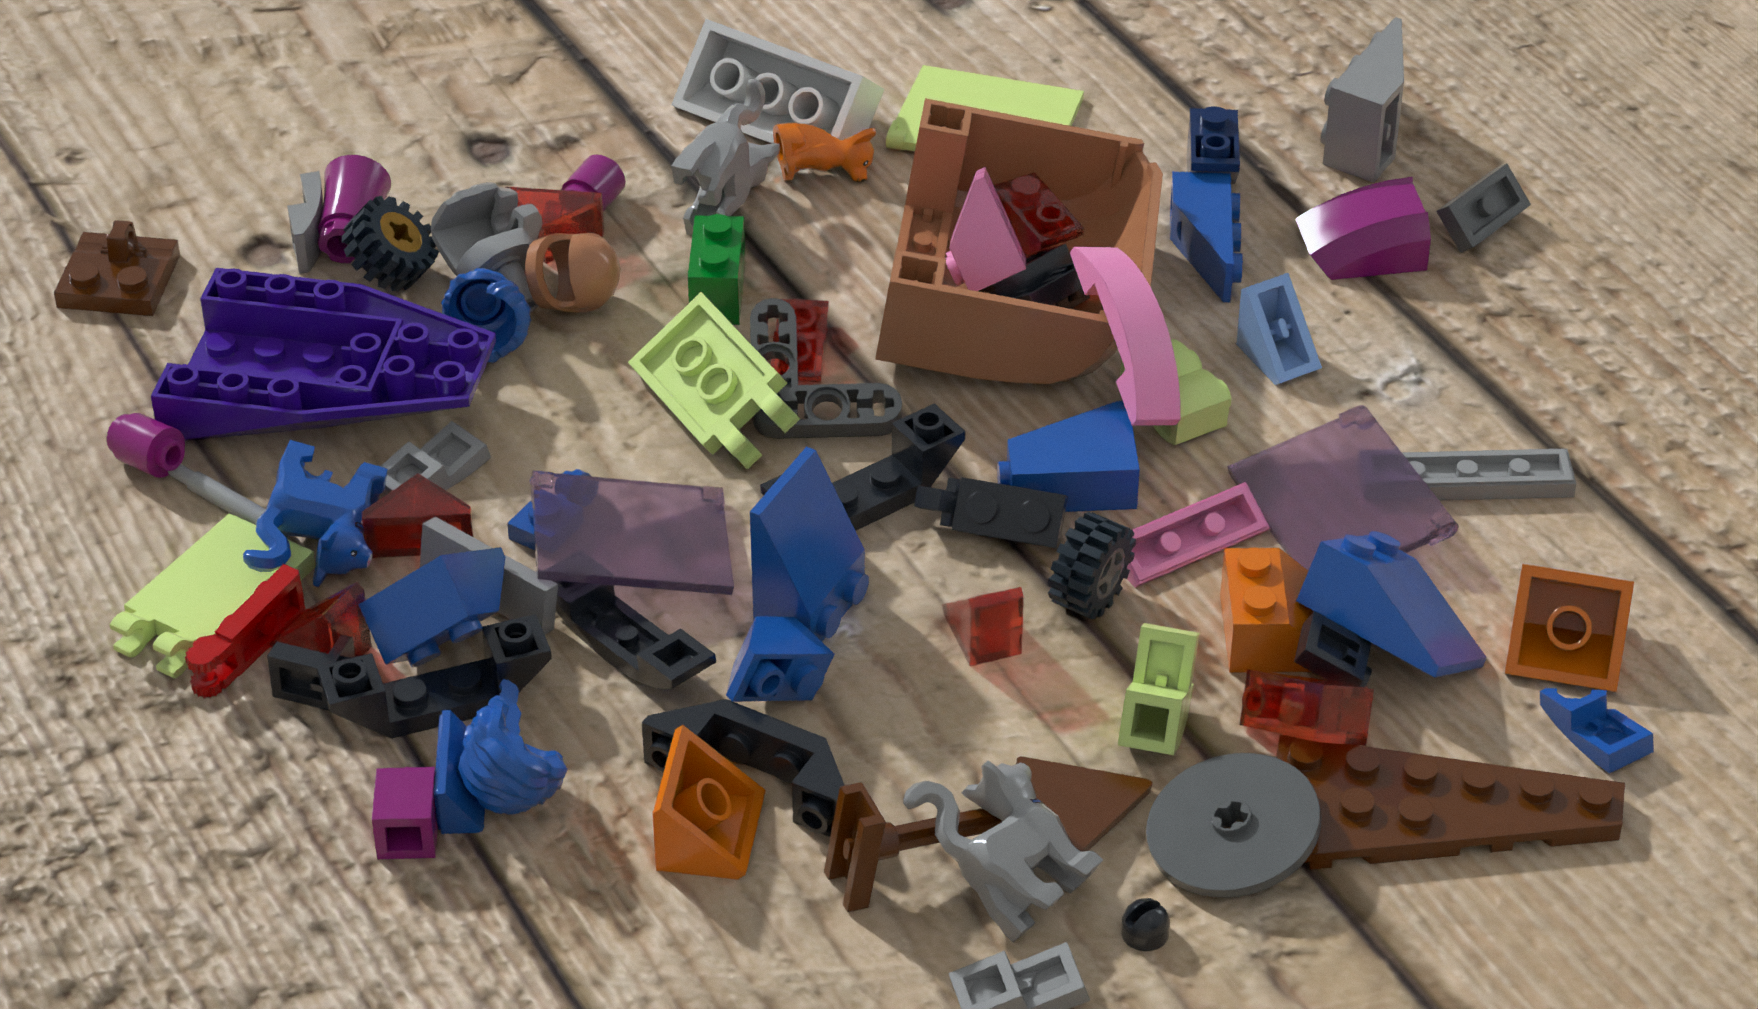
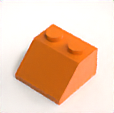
(1262, 609)
(1569, 627)

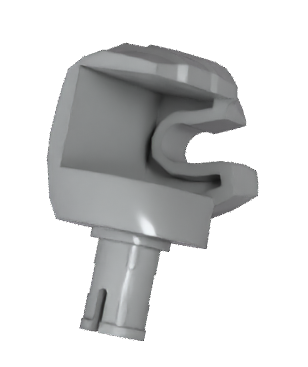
(487, 231)

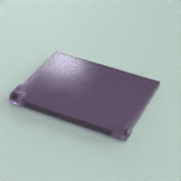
(1339, 484)
(630, 533)

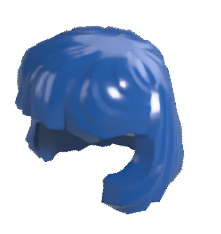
(490, 303)

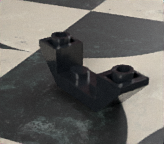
(920, 452)
(355, 691)
(761, 743)

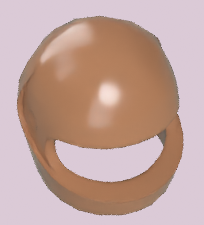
(585, 269)

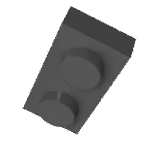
(1483, 208)

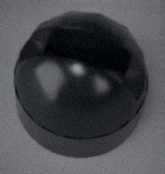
(1150, 928)

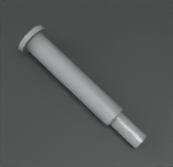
(218, 494)

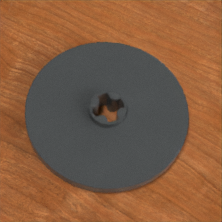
(1269, 845)

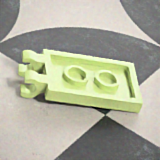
(712, 379)
(197, 593)

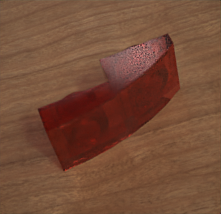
(812, 330)

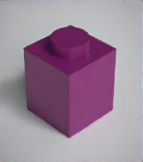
(404, 813)

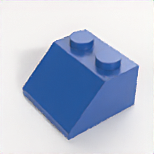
(435, 605)

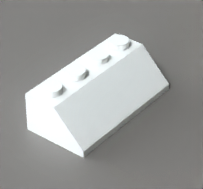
(794, 85)

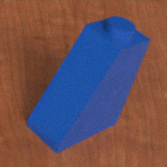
(1080, 457)

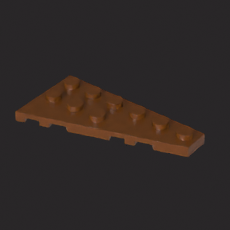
(1432, 806)

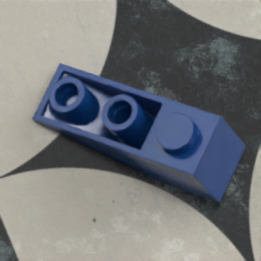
(1204, 230)

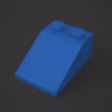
(805, 550)
(1389, 602)

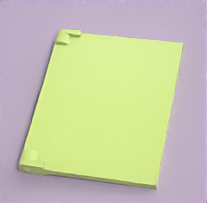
(981, 92)

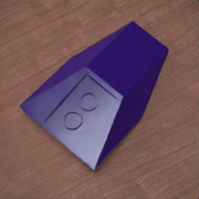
(315, 357)

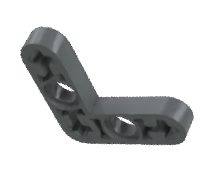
(811, 395)

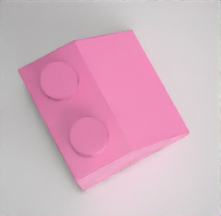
(983, 240)

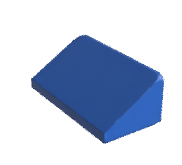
(455, 806)

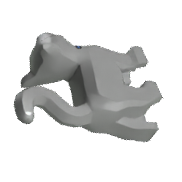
(725, 160)
(1003, 858)

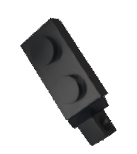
(997, 510)

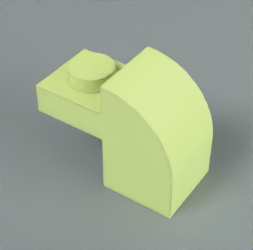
(1160, 691)

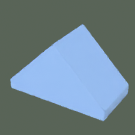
(1275, 330)

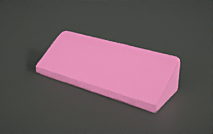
(1195, 533)

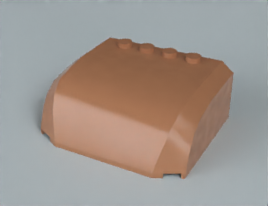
(994, 336)

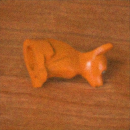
(815, 149)

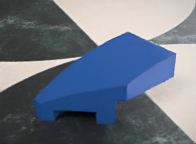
(1598, 732)

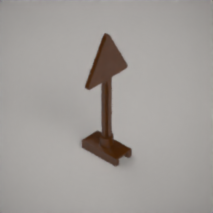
(1082, 797)

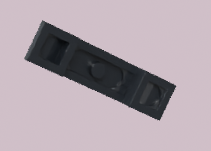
(628, 638)

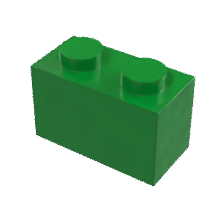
(718, 263)

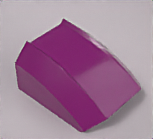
(1369, 231)

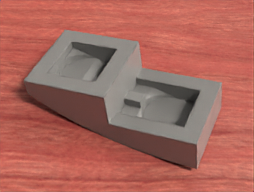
(304, 222)
(442, 460)
(1036, 982)

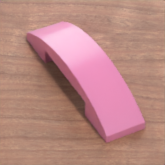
(1140, 332)

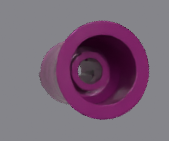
(347, 187)

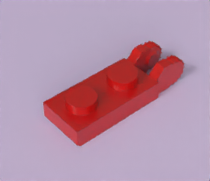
(245, 633)

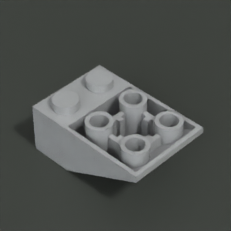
(1366, 108)

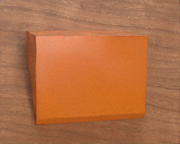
(704, 812)

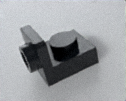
(1333, 651)
(295, 671)

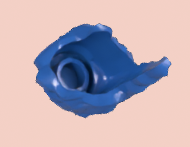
(499, 765)

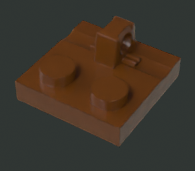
(117, 272)

